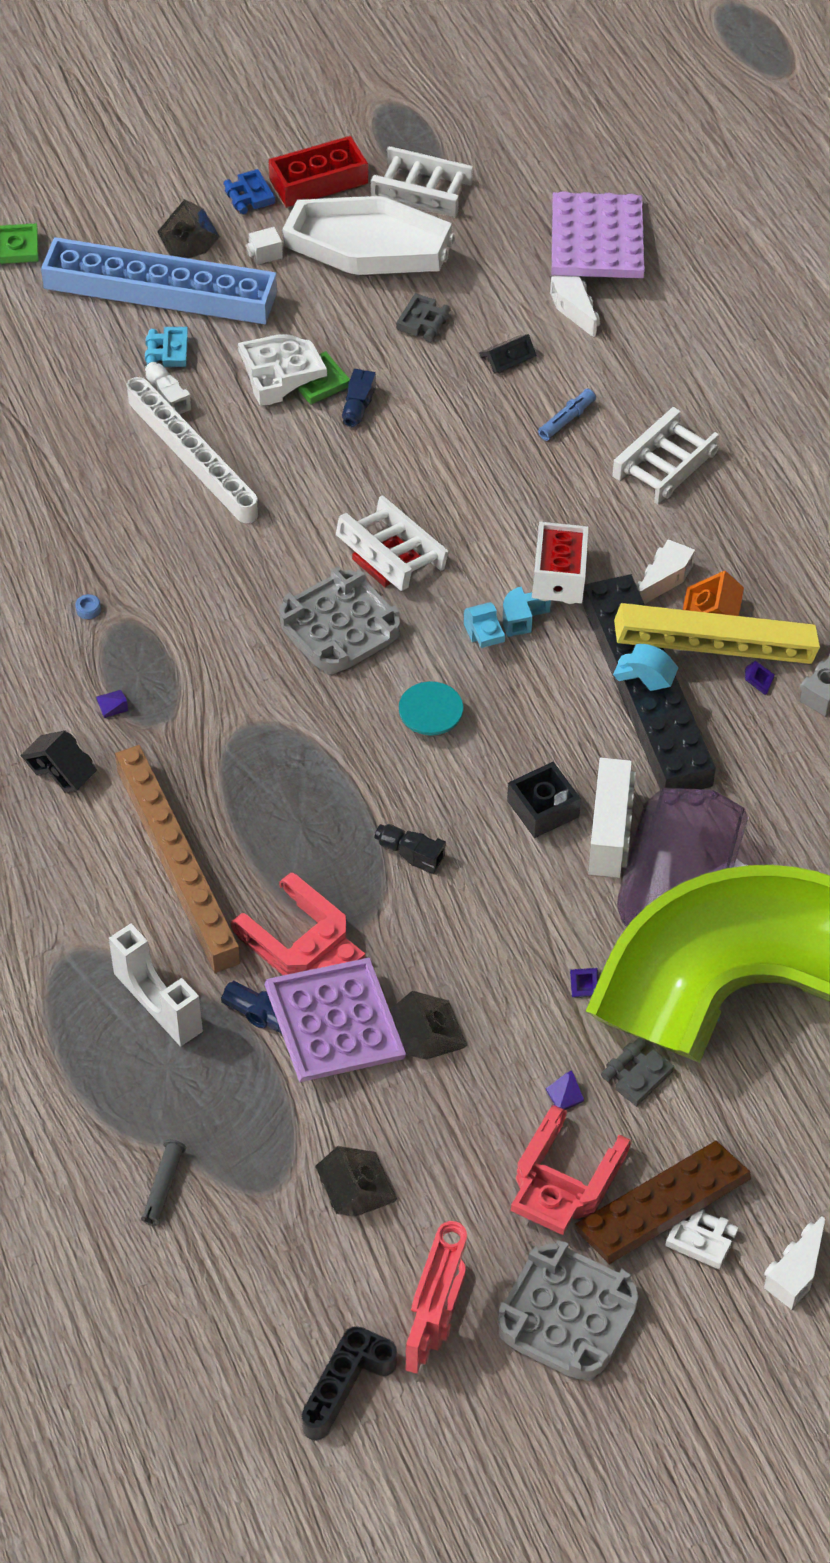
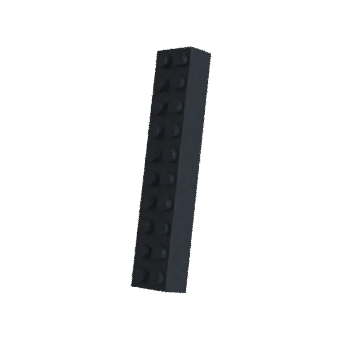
(660, 715)

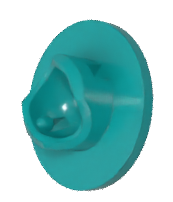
(430, 708)

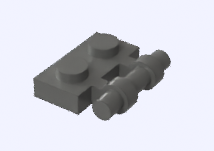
(416, 317)
(642, 1078)

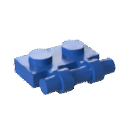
(255, 189)

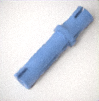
(573, 409)

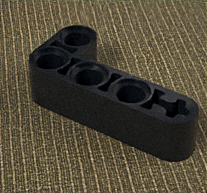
(341, 1384)

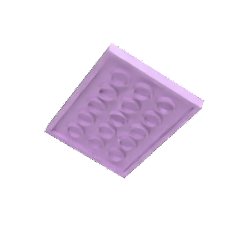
(597, 235)

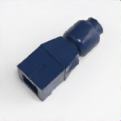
(359, 395)

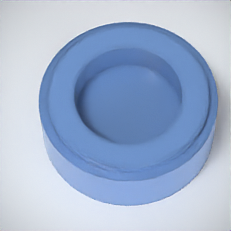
(88, 606)

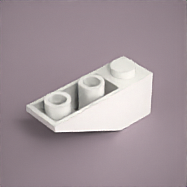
(572, 300)
(669, 570)
(793, 1274)

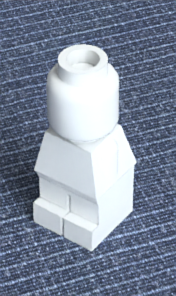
(168, 387)

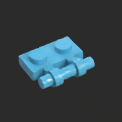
(174, 346)

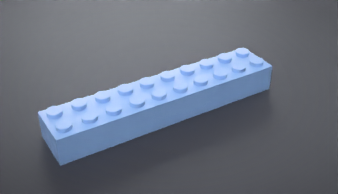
(159, 280)

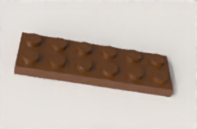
(662, 1202)

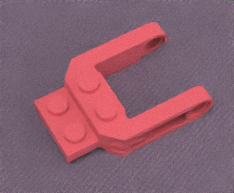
(319, 947)
(555, 1197)
(436, 1296)

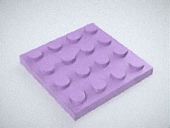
(334, 1019)

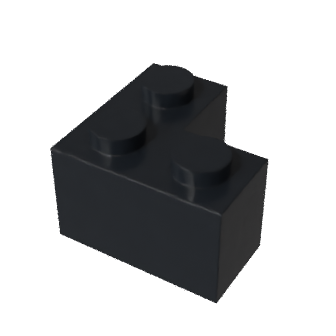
(61, 758)

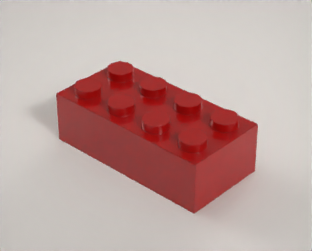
(318, 171)

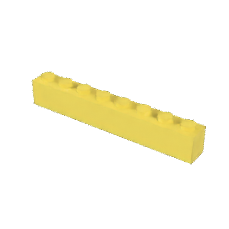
(716, 633)

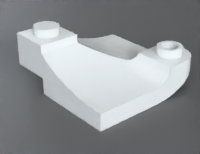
(280, 365)

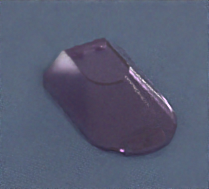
(678, 840)

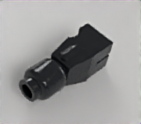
(412, 846)

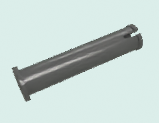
(163, 1181)

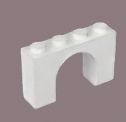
(173, 1006)

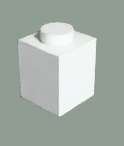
(264, 246)

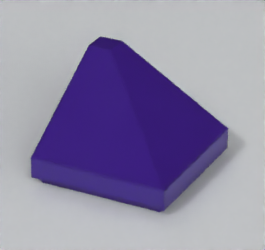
(759, 677)
(112, 703)
(583, 981)
(565, 1091)

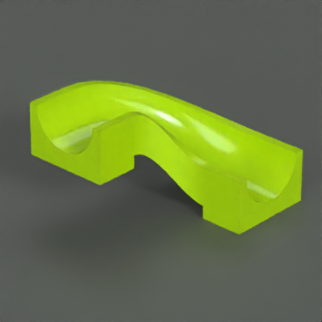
(708, 942)

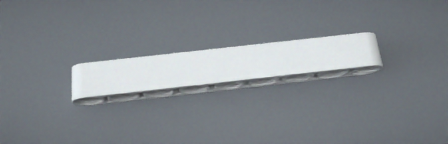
(192, 450)

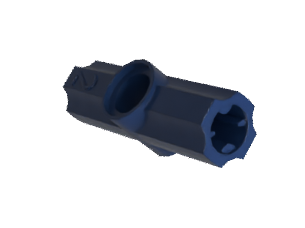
(253, 1005)

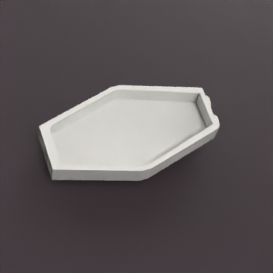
(368, 235)

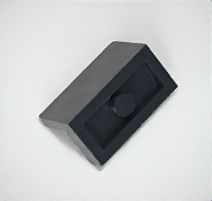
(509, 353)

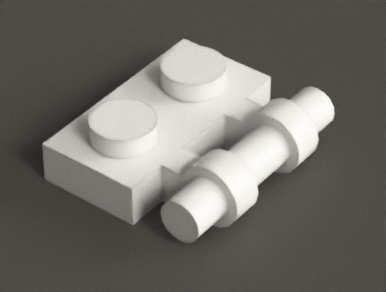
(701, 1243)

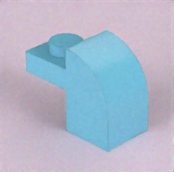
(519, 609)
(483, 625)
(649, 664)

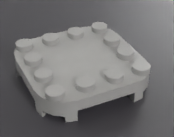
(339, 621)
(568, 1311)

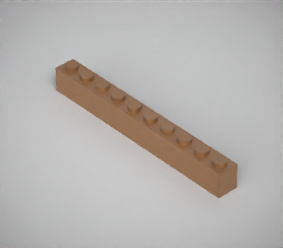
(177, 859)

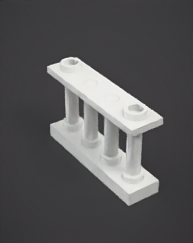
(418, 196)
(655, 438)
(384, 559)

